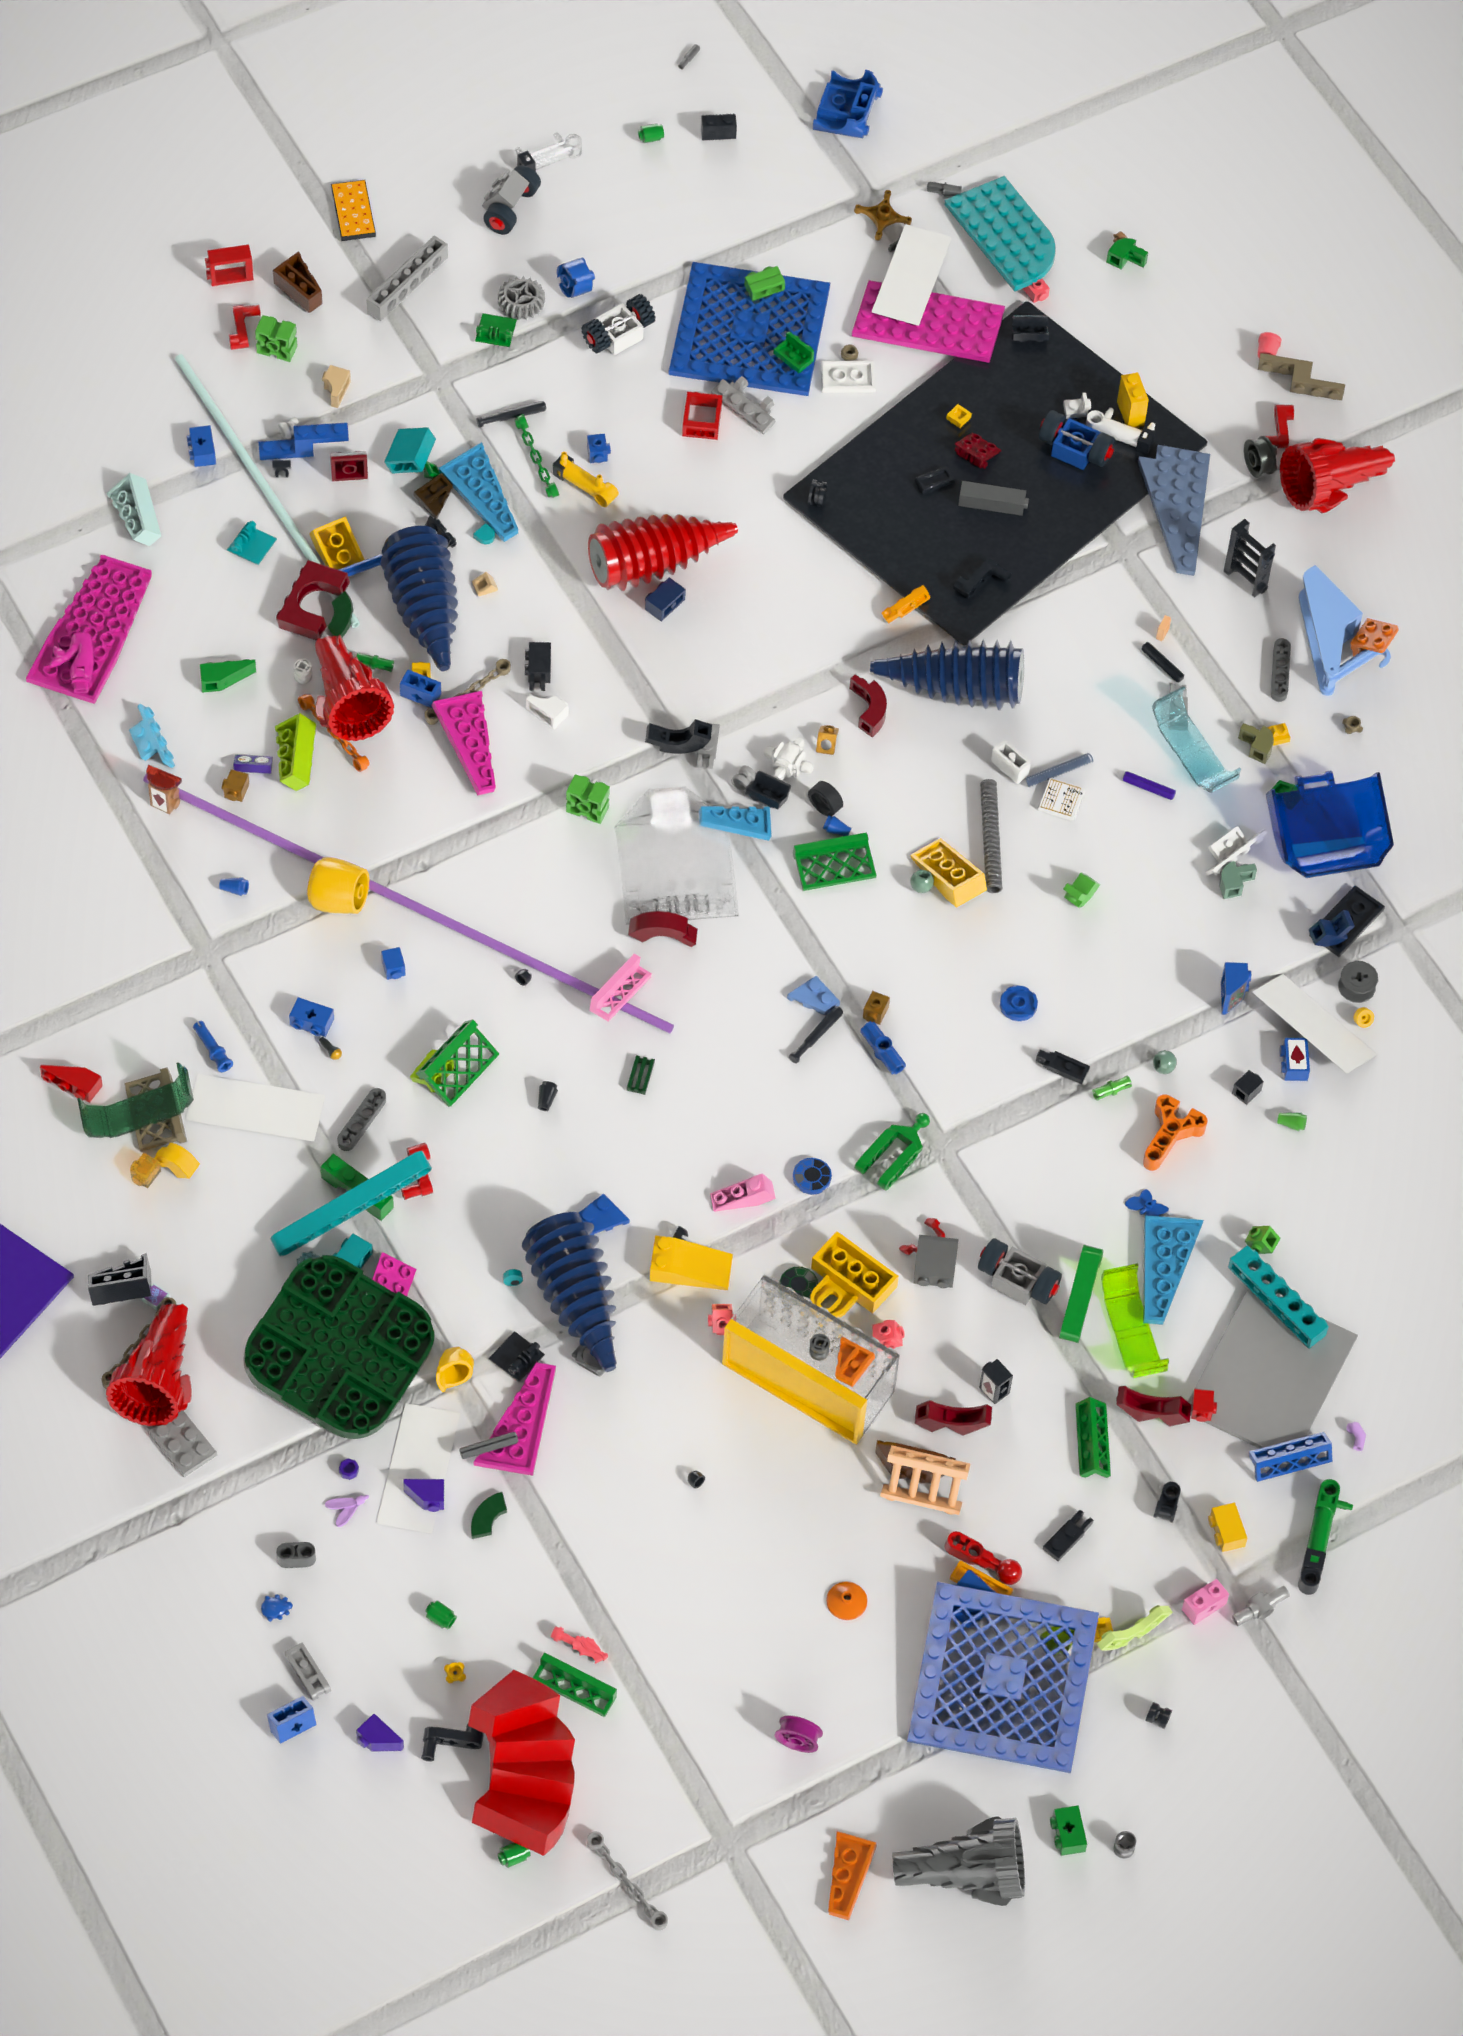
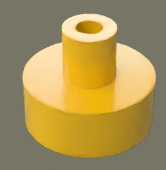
(1363, 1017)

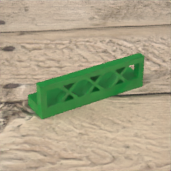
(1089, 1436)
(577, 1678)

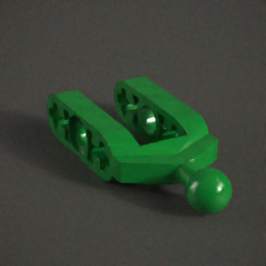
(905, 1134)

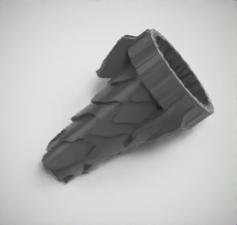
(982, 1861)

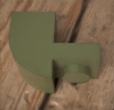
(1260, 741)

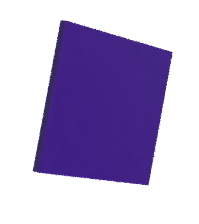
(26, 1285)

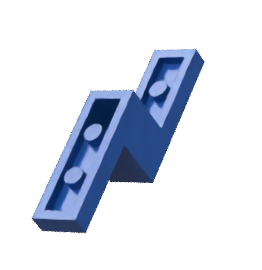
(303, 441)

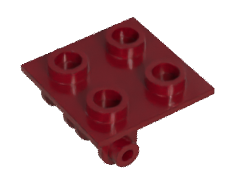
(976, 450)

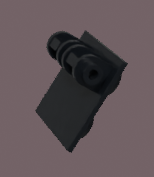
(517, 1356)

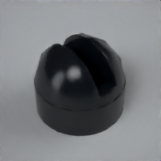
(523, 977)
(680, 1232)
(696, 1479)

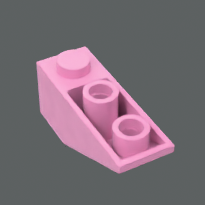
(744, 1194)

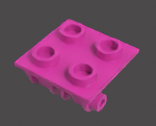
(394, 1274)

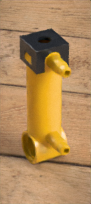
(566, 469)

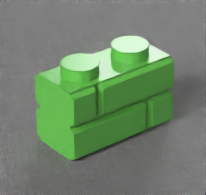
(764, 283)

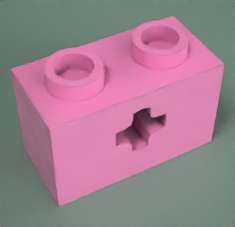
(1205, 1601)

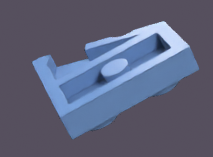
(815, 996)

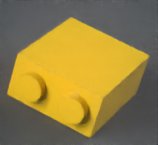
(1132, 400)

